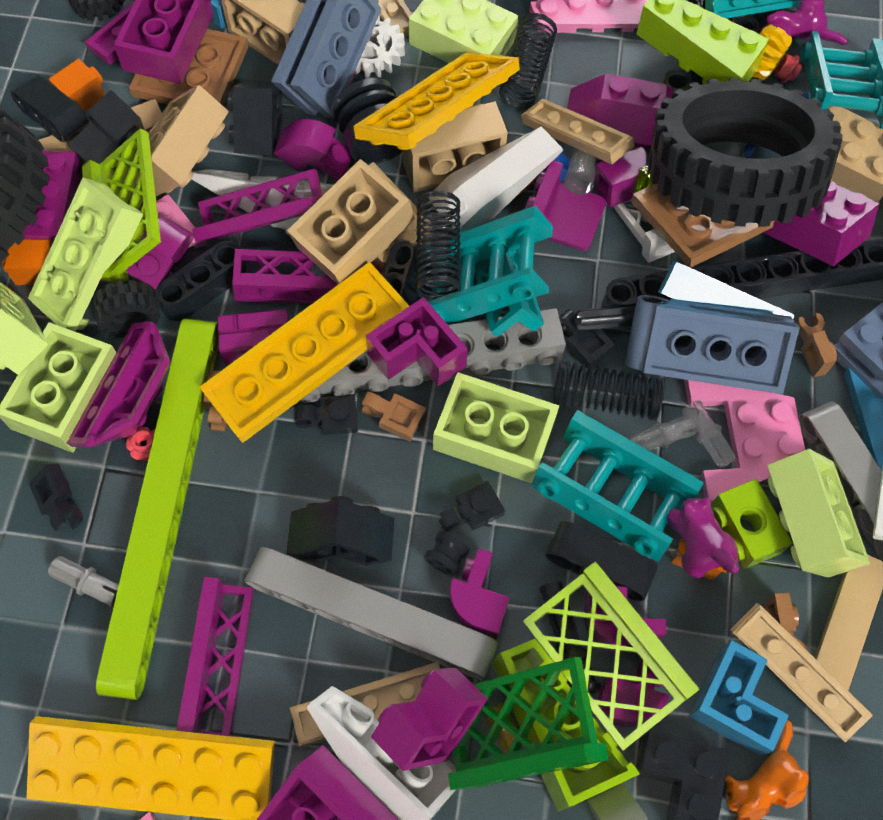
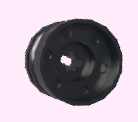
(356, 104)

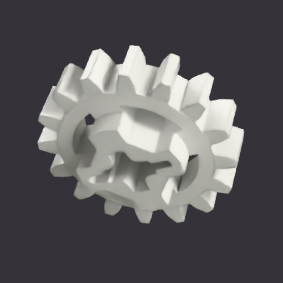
(378, 53)

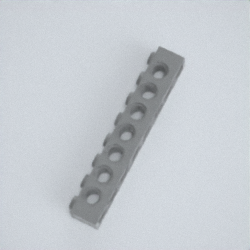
(476, 335)

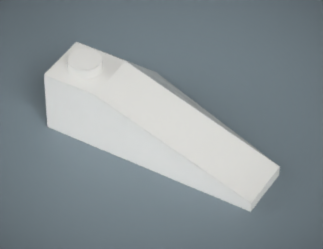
(497, 178)
(225, 182)
(348, 729)

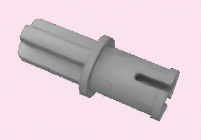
(84, 580)

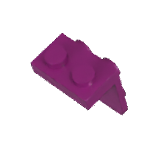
(570, 214)

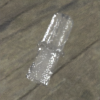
(664, 434)
(710, 434)

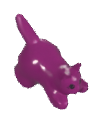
(801, 22)
(705, 540)

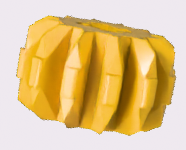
(775, 50)

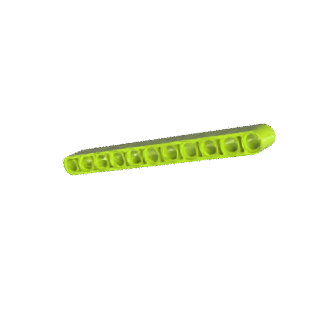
(158, 514)

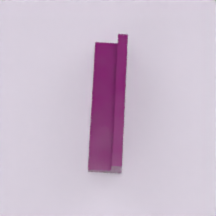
(257, 218)
(275, 286)
(202, 653)

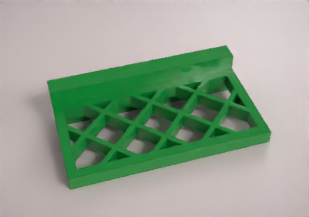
(535, 759)

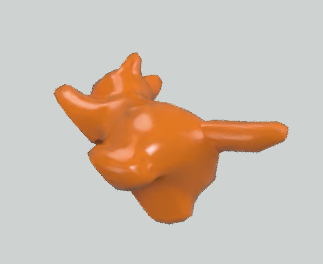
(775, 782)

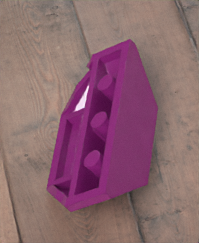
(621, 104)
(125, 389)

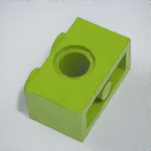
(751, 504)

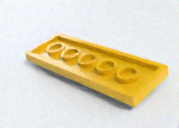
(436, 100)
(302, 352)
(149, 769)

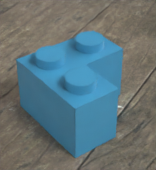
(728, 702)

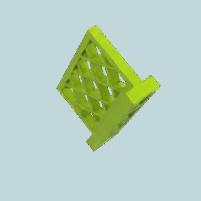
(143, 192)
(636, 633)

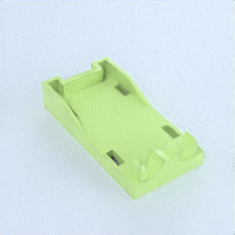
(86, 245)

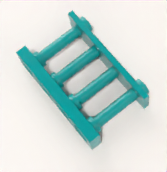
(822, 85)
(492, 242)
(629, 459)

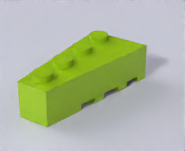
(701, 40)
(573, 784)

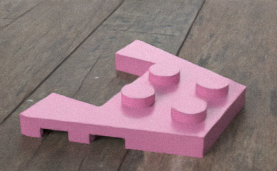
(760, 428)

